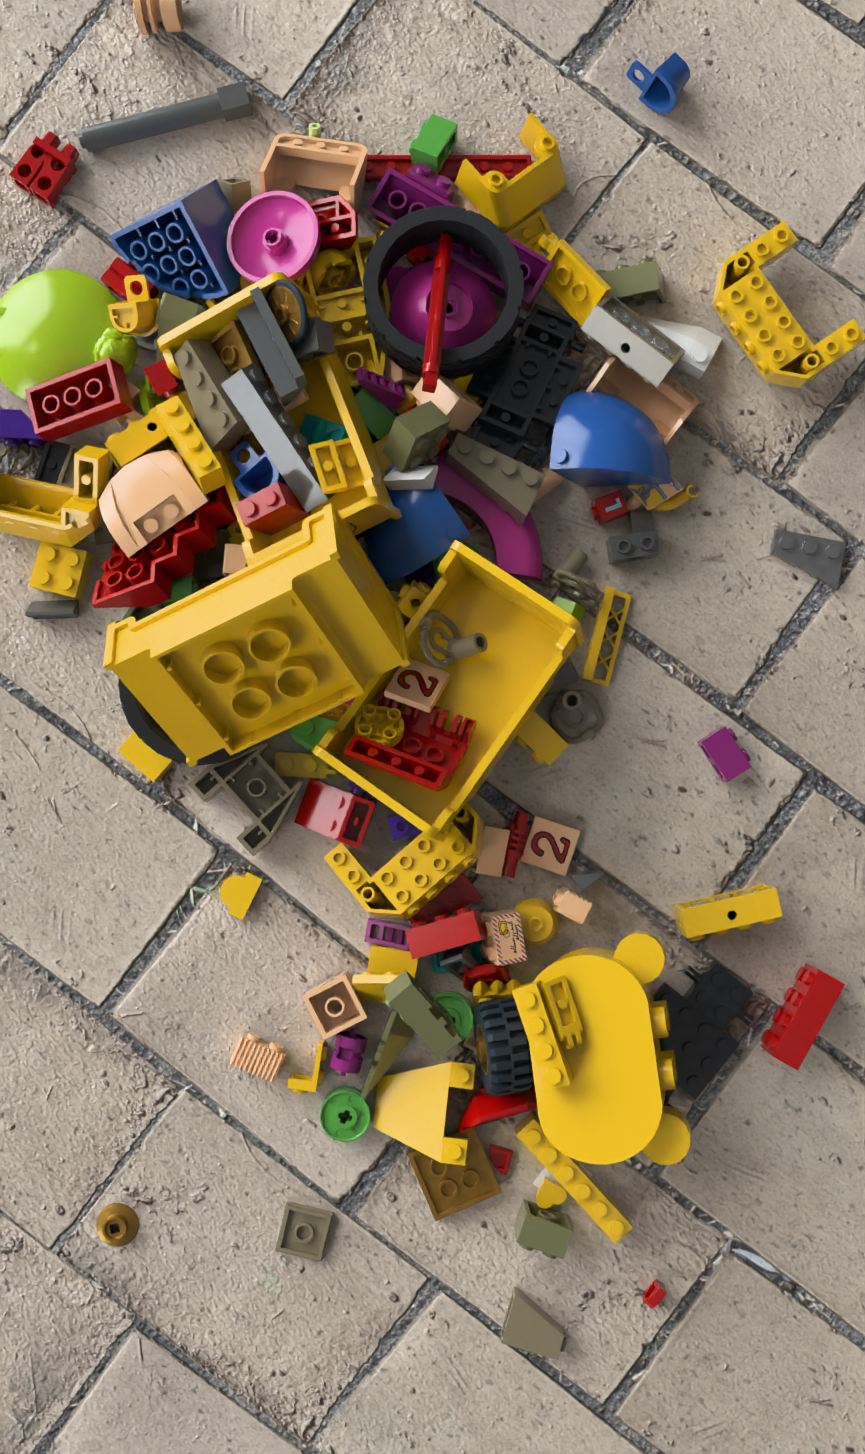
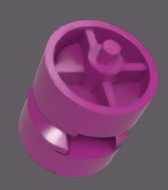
(348, 1052)

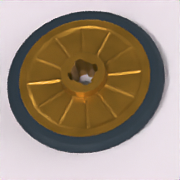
(289, 310)

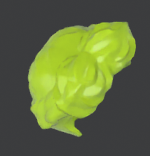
(118, 347)

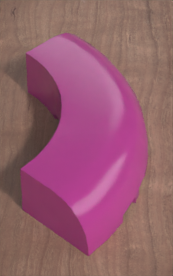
(514, 545)

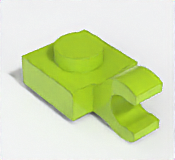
(147, 399)

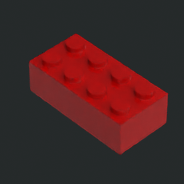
(79, 400)
(801, 1015)

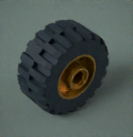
(502, 1047)

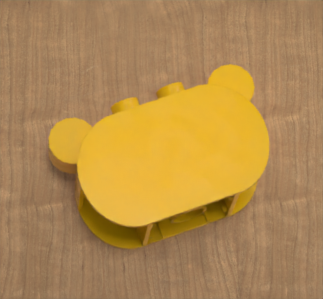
(619, 1068)

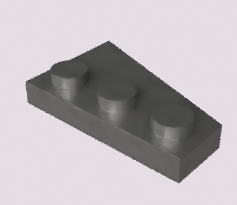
(814, 555)

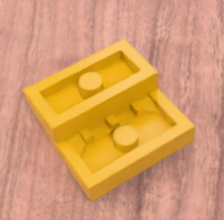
(336, 466)

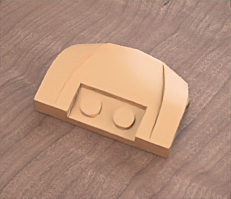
(149, 499)

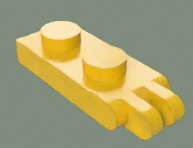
(302, 765)
(562, 1011)

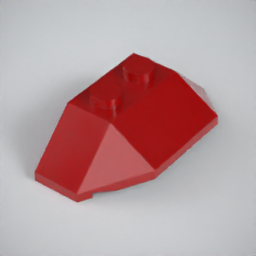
(337, 222)
(485, 1108)

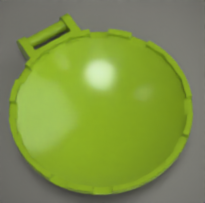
(50, 327)

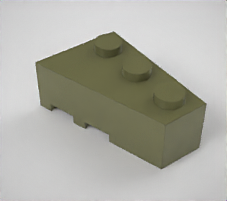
(636, 282)
(422, 1013)

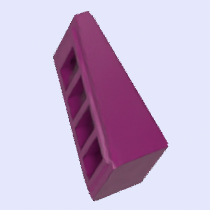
(382, 388)
(370, 931)

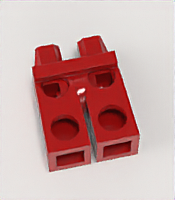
(45, 169)

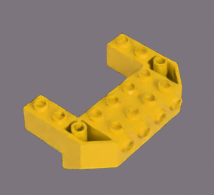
(764, 322)
(56, 511)
(415, 872)

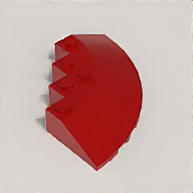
(148, 573)

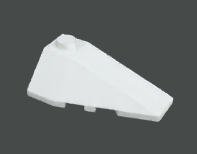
(695, 340)

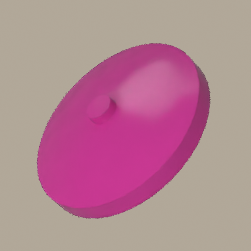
(273, 235)

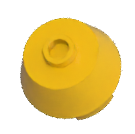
(537, 920)

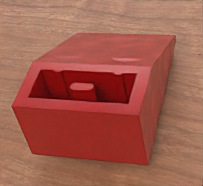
(335, 813)

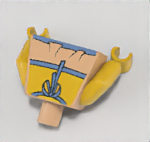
(659, 497)

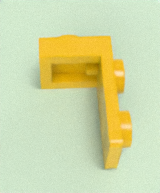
(304, 1083)

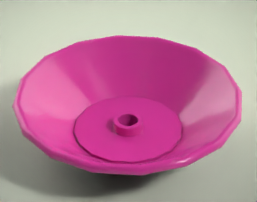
(468, 297)

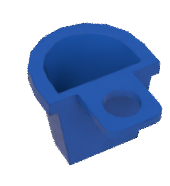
(663, 86)
(256, 473)

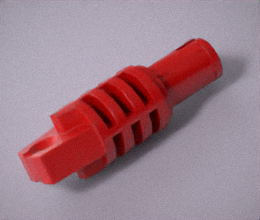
(516, 843)

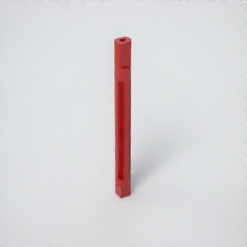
(437, 315)

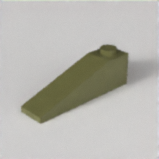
(170, 314)
(392, 1042)

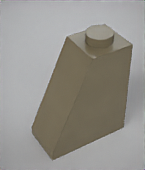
(531, 1328)

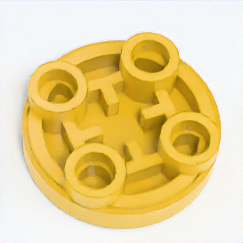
(380, 724)

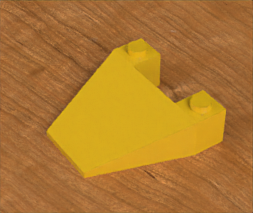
(414, 1109)

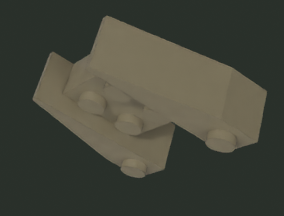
(255, 789)

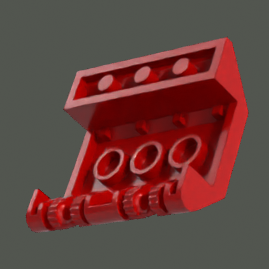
(426, 750)

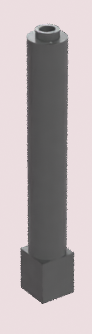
(229, 103)

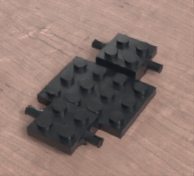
(526, 382)
(699, 1025)

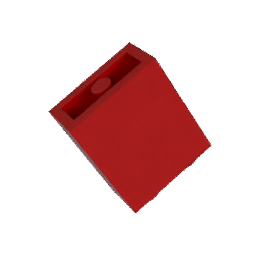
(271, 509)

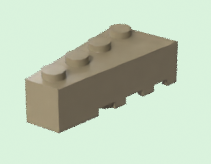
(215, 412)
(495, 475)

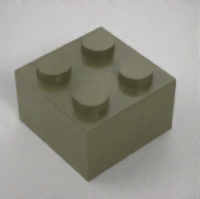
(416, 436)
(542, 1229)

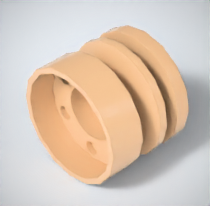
(158, 11)

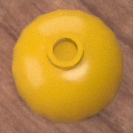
(331, 270)

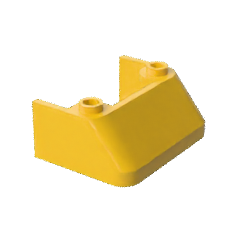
(513, 200)

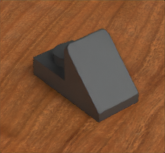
(459, 960)

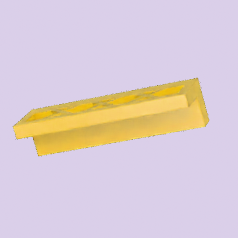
(598, 634)

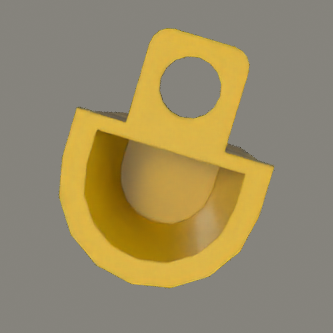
(138, 312)

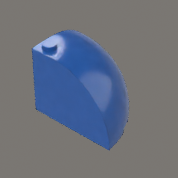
(184, 245)
(607, 443)
(416, 538)

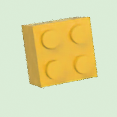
(61, 570)

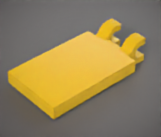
(572, 279)

